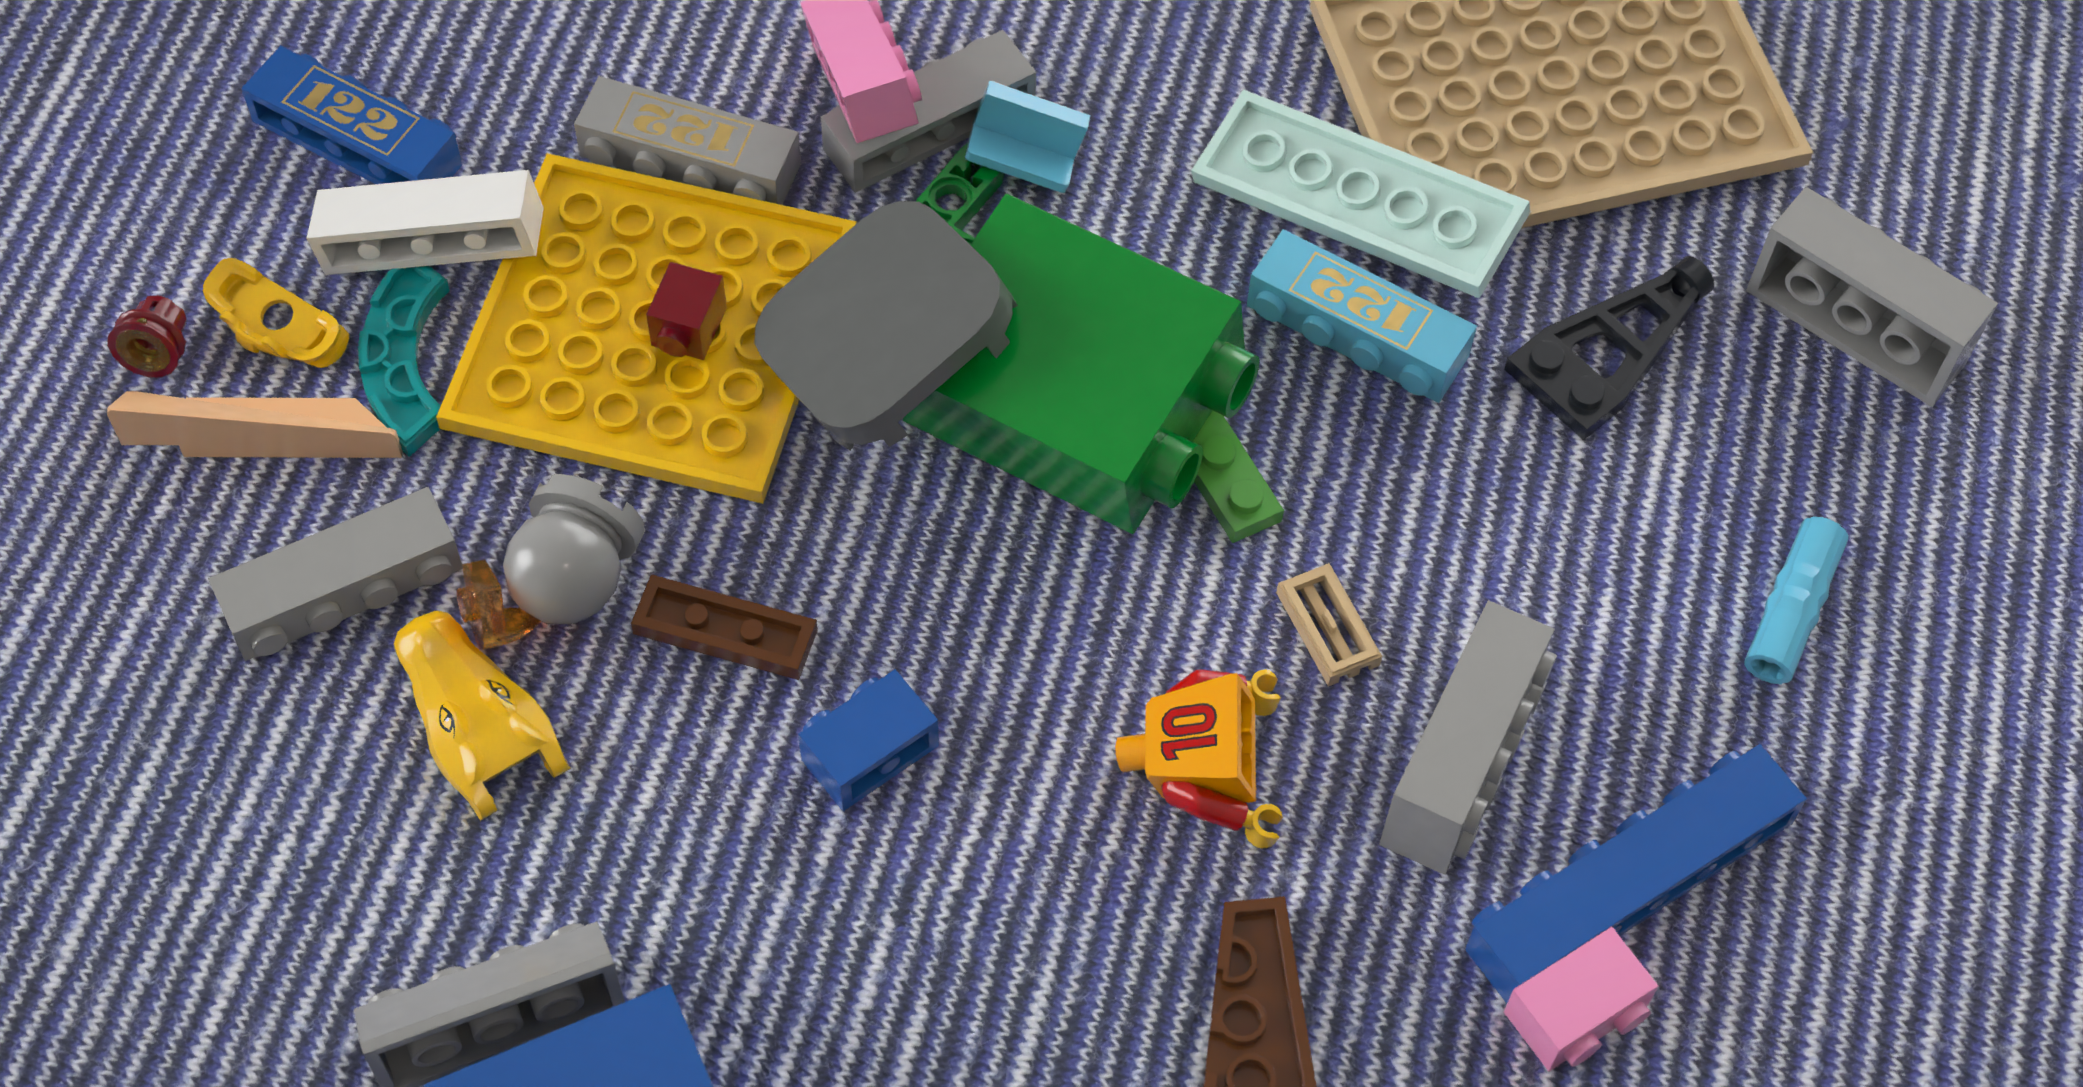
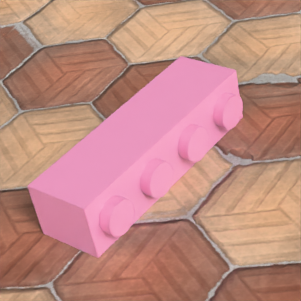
(863, 65)

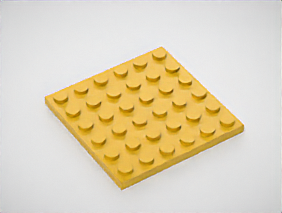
(567, 345)

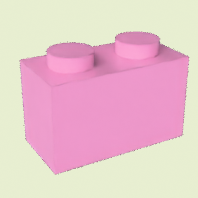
(1581, 1001)

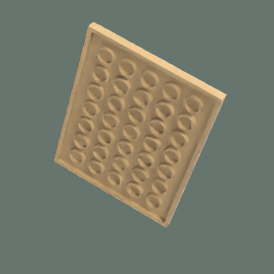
(1566, 96)

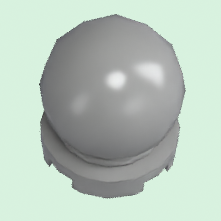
(569, 553)

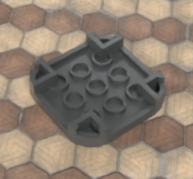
(883, 322)

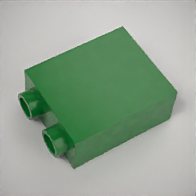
(1100, 371)

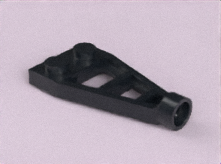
(1576, 390)

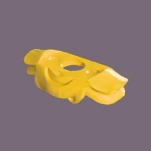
(243, 298)

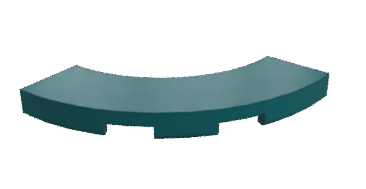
(390, 353)

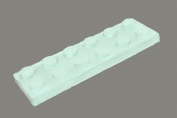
(1362, 193)

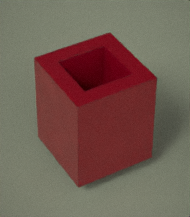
(686, 311)

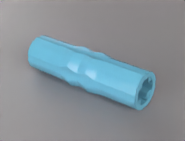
(1796, 600)

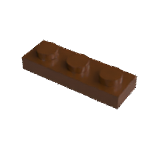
(724, 627)

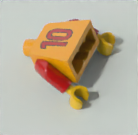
(1204, 749)

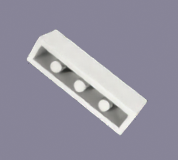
(426, 222)

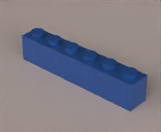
(1638, 869)

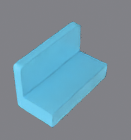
(1026, 136)

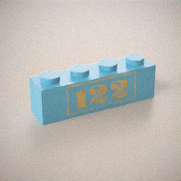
(1360, 316)

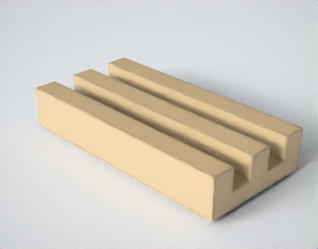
(1348, 663)

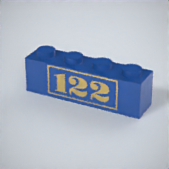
(348, 122)

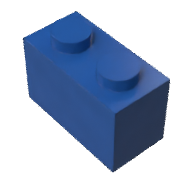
(868, 738)

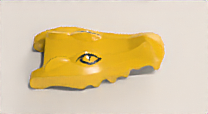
(472, 710)

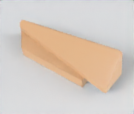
(253, 426)

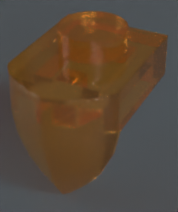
(483, 607)

